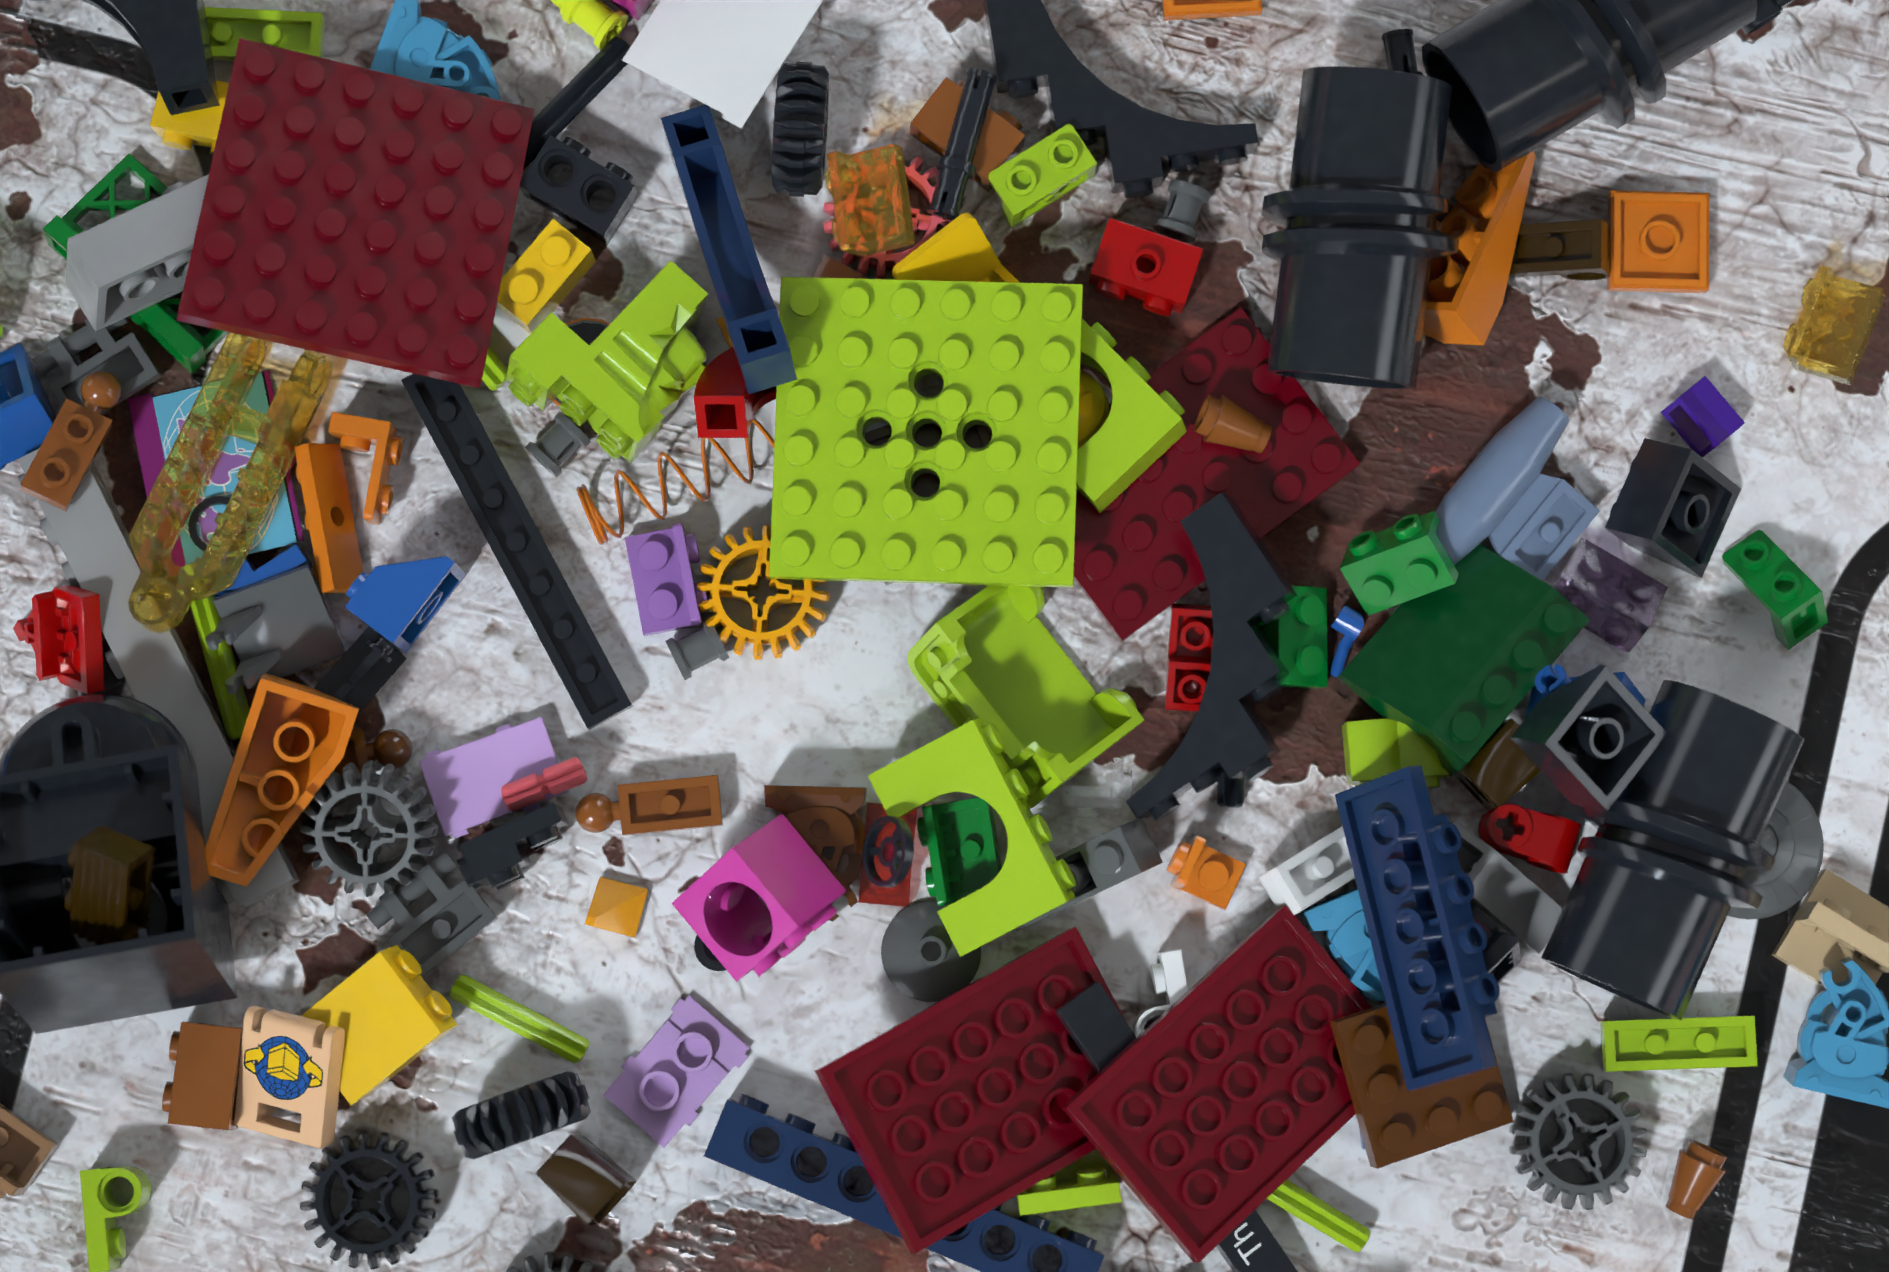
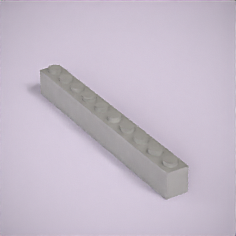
(151, 662)

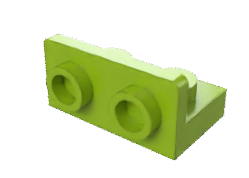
(1042, 174)
(1078, 1185)

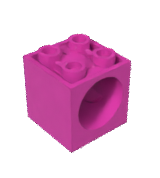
(733, 919)

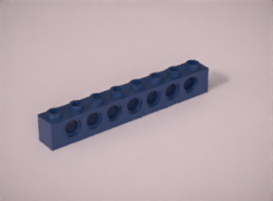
(733, 1148)

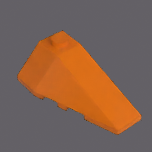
(1471, 285)
(281, 762)

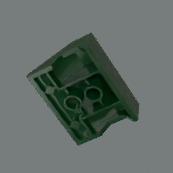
(1464, 654)

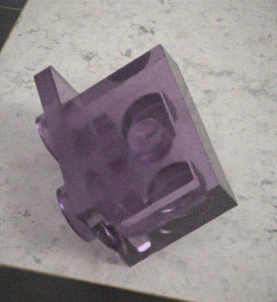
(1610, 594)

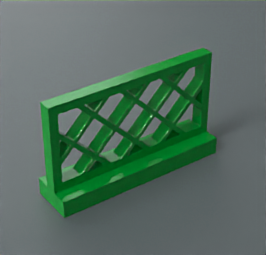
(159, 319)

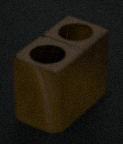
(1497, 768)
(585, 1179)

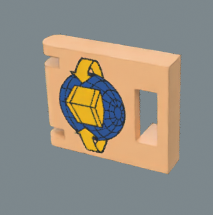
(291, 1071)

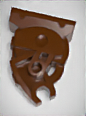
(827, 823)

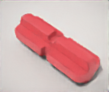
(553, 780)

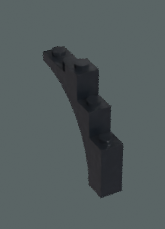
(177, 45)
(1136, 139)
(1226, 730)

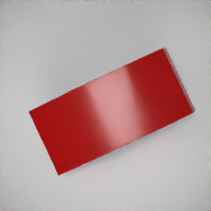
(1188, 656)

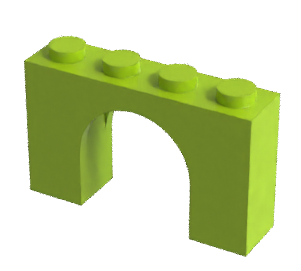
(1136, 429)
(1031, 876)

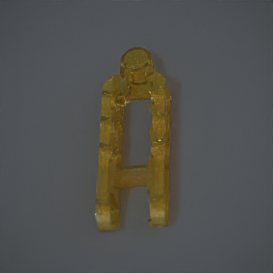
(216, 413)

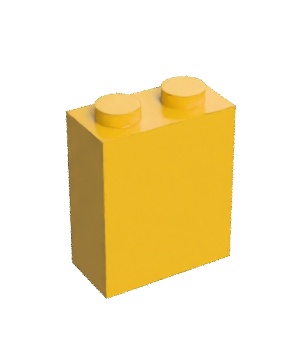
(386, 1020)

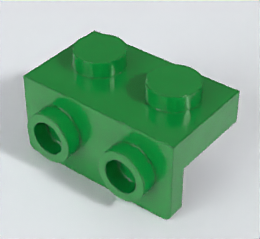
(1397, 563)
(1302, 638)
(960, 848)

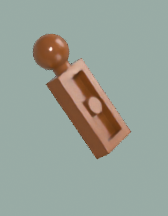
(72, 442)
(655, 806)

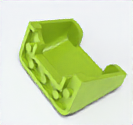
(1006, 667)

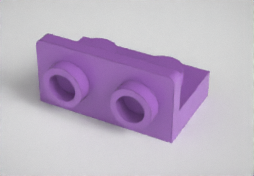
(665, 579)

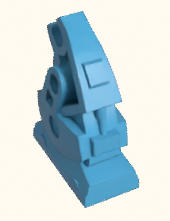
(432, 53)
(1347, 939)
(1847, 1046)

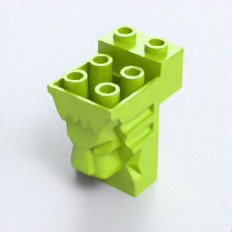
(629, 371)

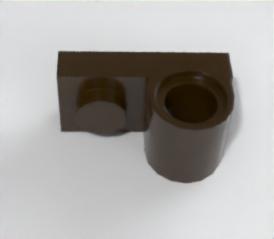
(1563, 248)

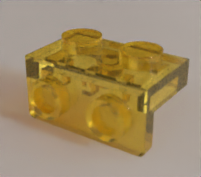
(870, 200)
(1833, 326)

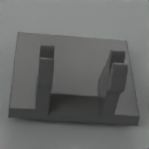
(276, 627)

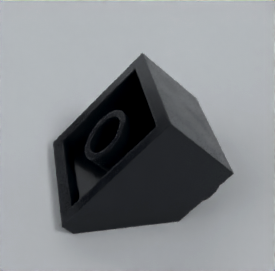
(1673, 506)
(1590, 738)

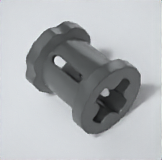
(1182, 211)
(558, 444)
(697, 650)

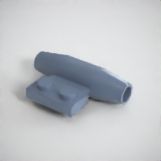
(1505, 497)

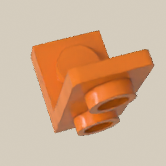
(357, 435)
(1205, 872)

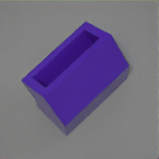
(1702, 417)

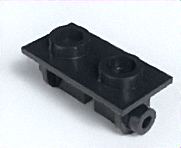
(362, 670)

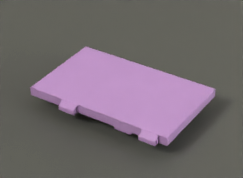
(469, 778)
(676, 1071)

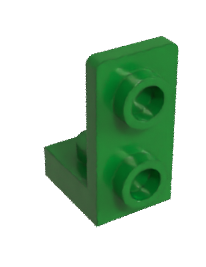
(1780, 586)

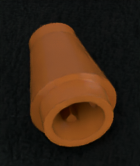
(1231, 425)
(1694, 1178)

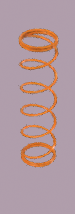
(597, 521)

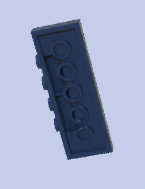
(1420, 927)

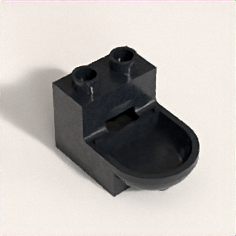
(59, 780)

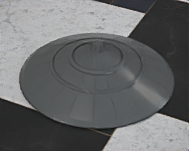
(1798, 847)

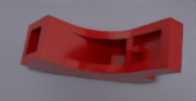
(723, 401)

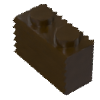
(109, 886)

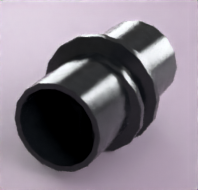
(1547, 65)
(1358, 227)
(1675, 851)

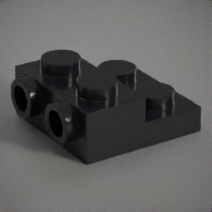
(501, 854)

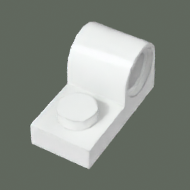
(1310, 873)
(1167, 978)

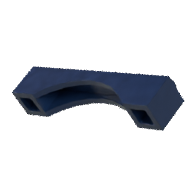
(728, 249)

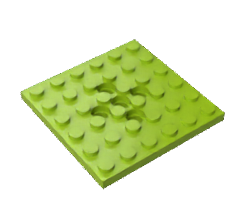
(857, 359)

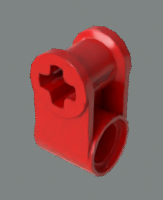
(1537, 838)

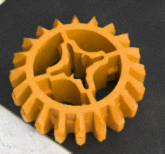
(739, 592)

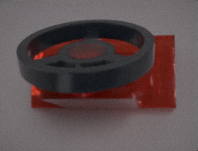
(887, 857)

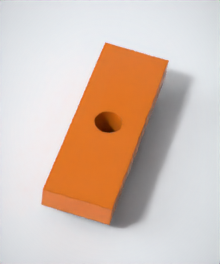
(328, 516)

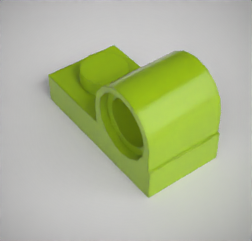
(103, 1240)

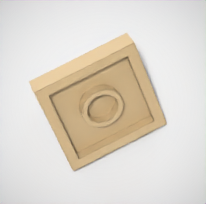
(1833, 925)

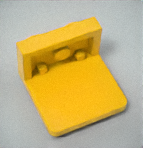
(954, 254)

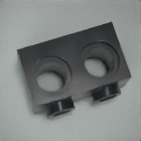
(572, 198)

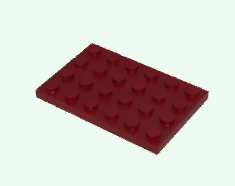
(1136, 551)
(1227, 1086)
(970, 1093)

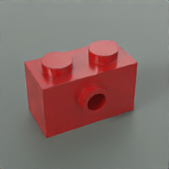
(1144, 267)

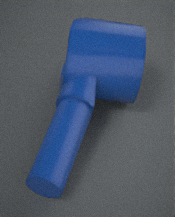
(1350, 625)

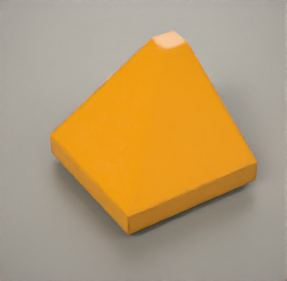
(617, 907)

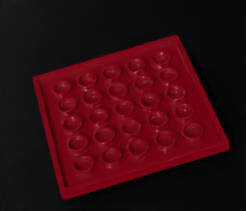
(357, 214)

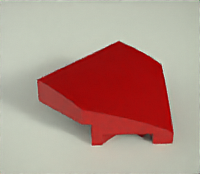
(66, 637)

